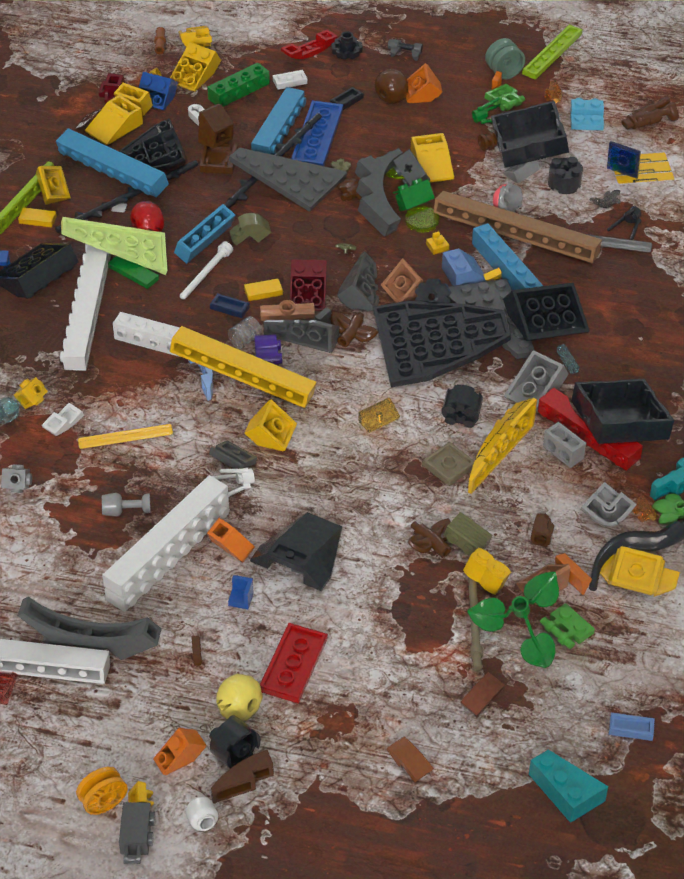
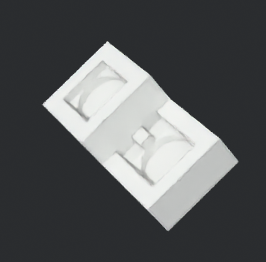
(64, 420)

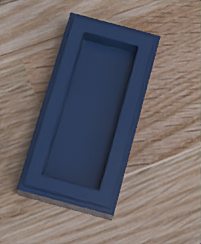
(229, 305)

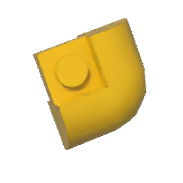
(196, 35)

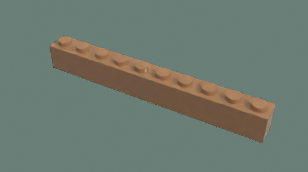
(518, 226)

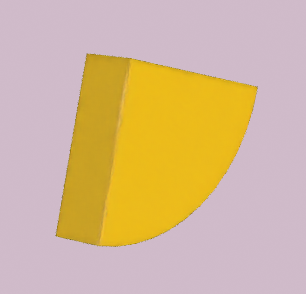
(494, 274)

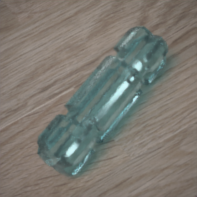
(568, 359)

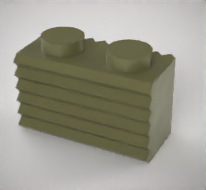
(467, 534)

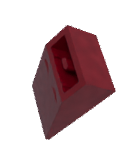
(309, 282)

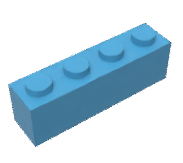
(204, 233)

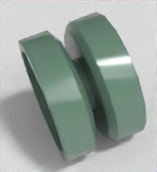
(505, 58)

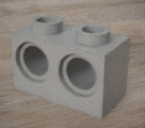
(564, 444)

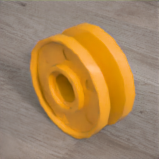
(101, 790)

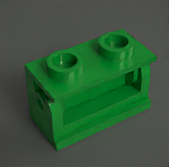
(414, 194)

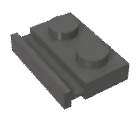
(233, 455)

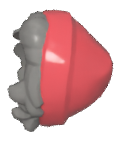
(508, 197)

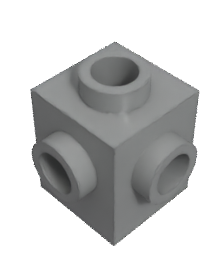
(10, 481)

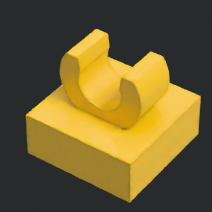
(437, 243)
(139, 793)

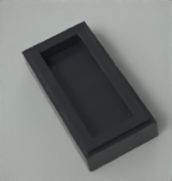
(348, 97)

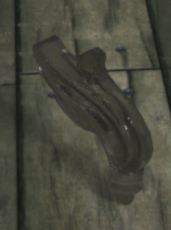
(608, 200)

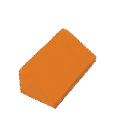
(577, 576)

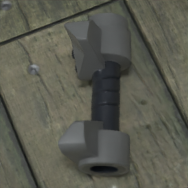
(397, 46)

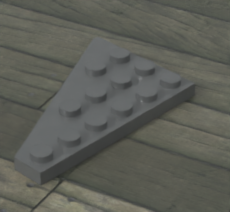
(297, 180)
(491, 295)

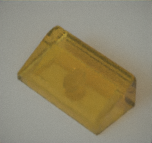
(378, 415)

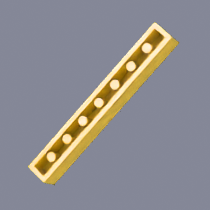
(242, 366)

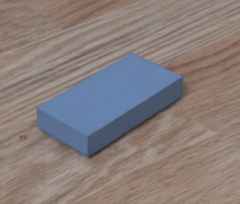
(631, 726)

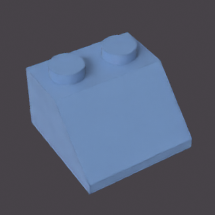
(461, 268)

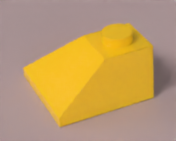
(271, 427)

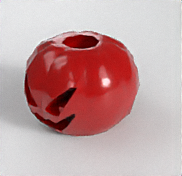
(147, 217)

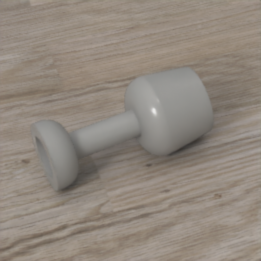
(113, 504)

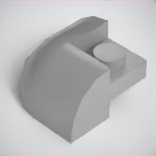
(608, 506)

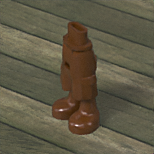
(651, 114)

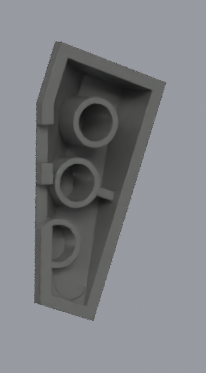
(359, 287)
(307, 333)

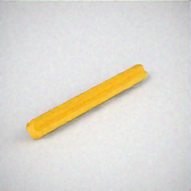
(125, 436)

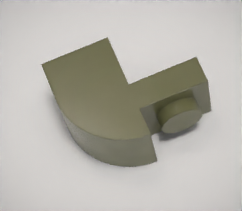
(250, 225)

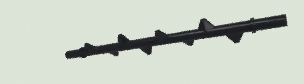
(283, 148)
(97, 212)

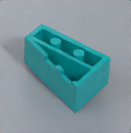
(567, 785)

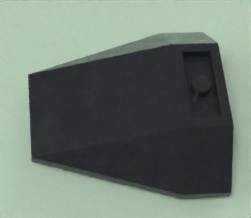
(157, 147)
(304, 546)

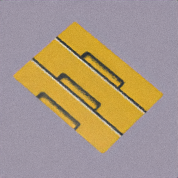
(651, 168)

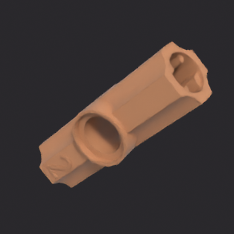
(287, 311)

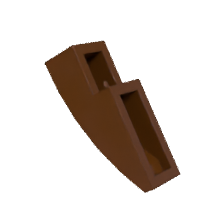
(243, 776)

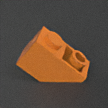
(230, 540)
(179, 750)

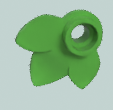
(671, 508)

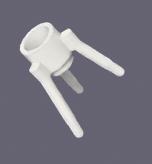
(243, 476)

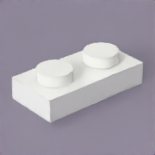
(290, 79)

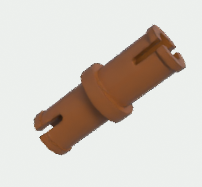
(160, 40)

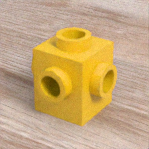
(30, 393)

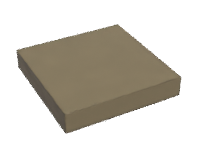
(448, 463)

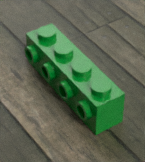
(238, 85)

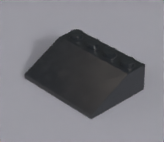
(37, 268)
(546, 311)

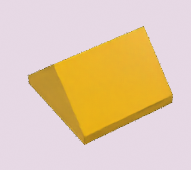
(52, 184)

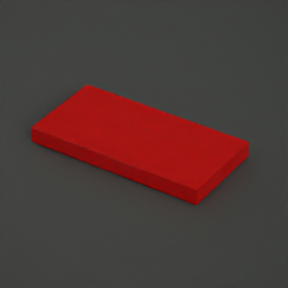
(293, 662)

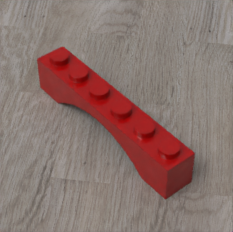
(557, 408)

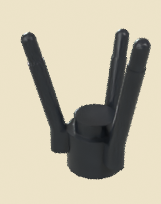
(631, 216)

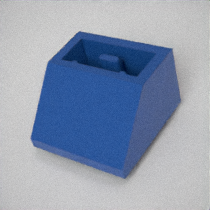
(160, 89)

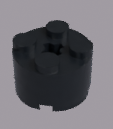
(565, 175)
(462, 406)
(233, 741)

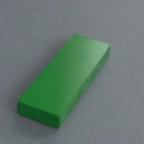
(133, 271)

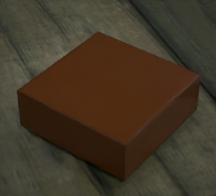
(196, 649)

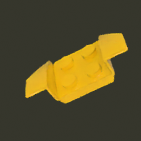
(639, 572)

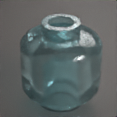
(8, 410)

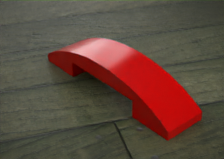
(323, 41)

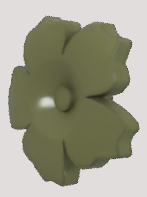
(341, 165)
(345, 247)

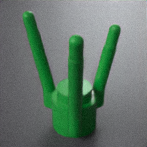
(481, 113)

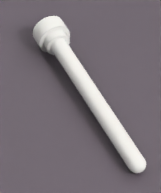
(224, 250)

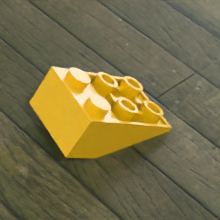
(195, 67)
(115, 120)
(433, 156)

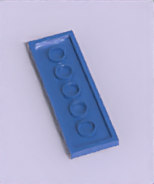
(318, 140)

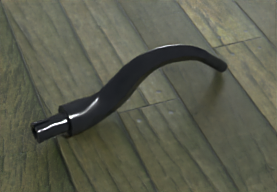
(639, 540)

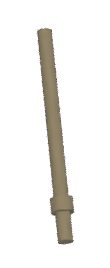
(476, 649)

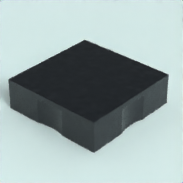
(530, 134)
(622, 411)

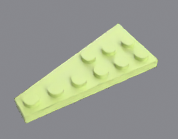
(133, 244)

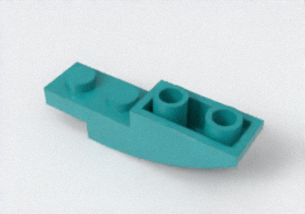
(671, 483)

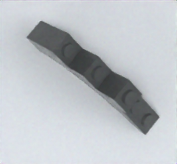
(374, 201)
(119, 638)

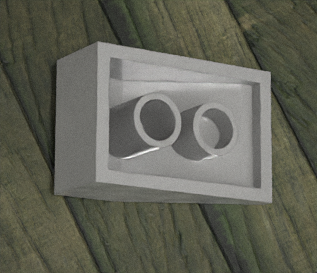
(536, 378)

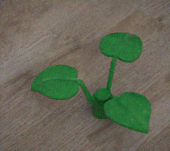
(540, 590)

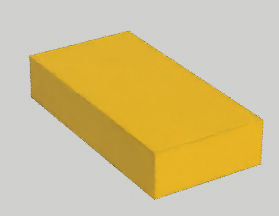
(37, 217)
(263, 289)

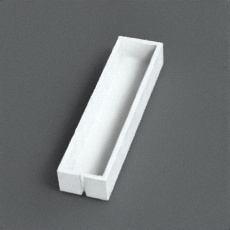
(165, 544)

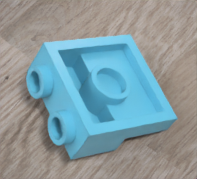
(587, 114)

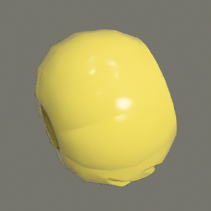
(239, 696)

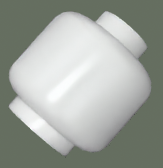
(201, 813)

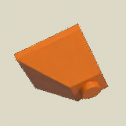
(423, 86)

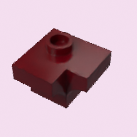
(109, 86)

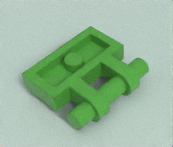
(505, 93)
(569, 621)

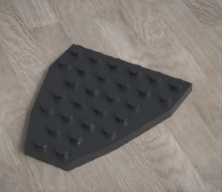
(435, 337)

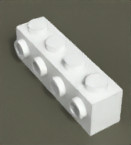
(144, 332)

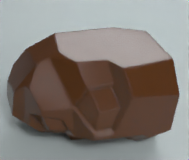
(542, 530)

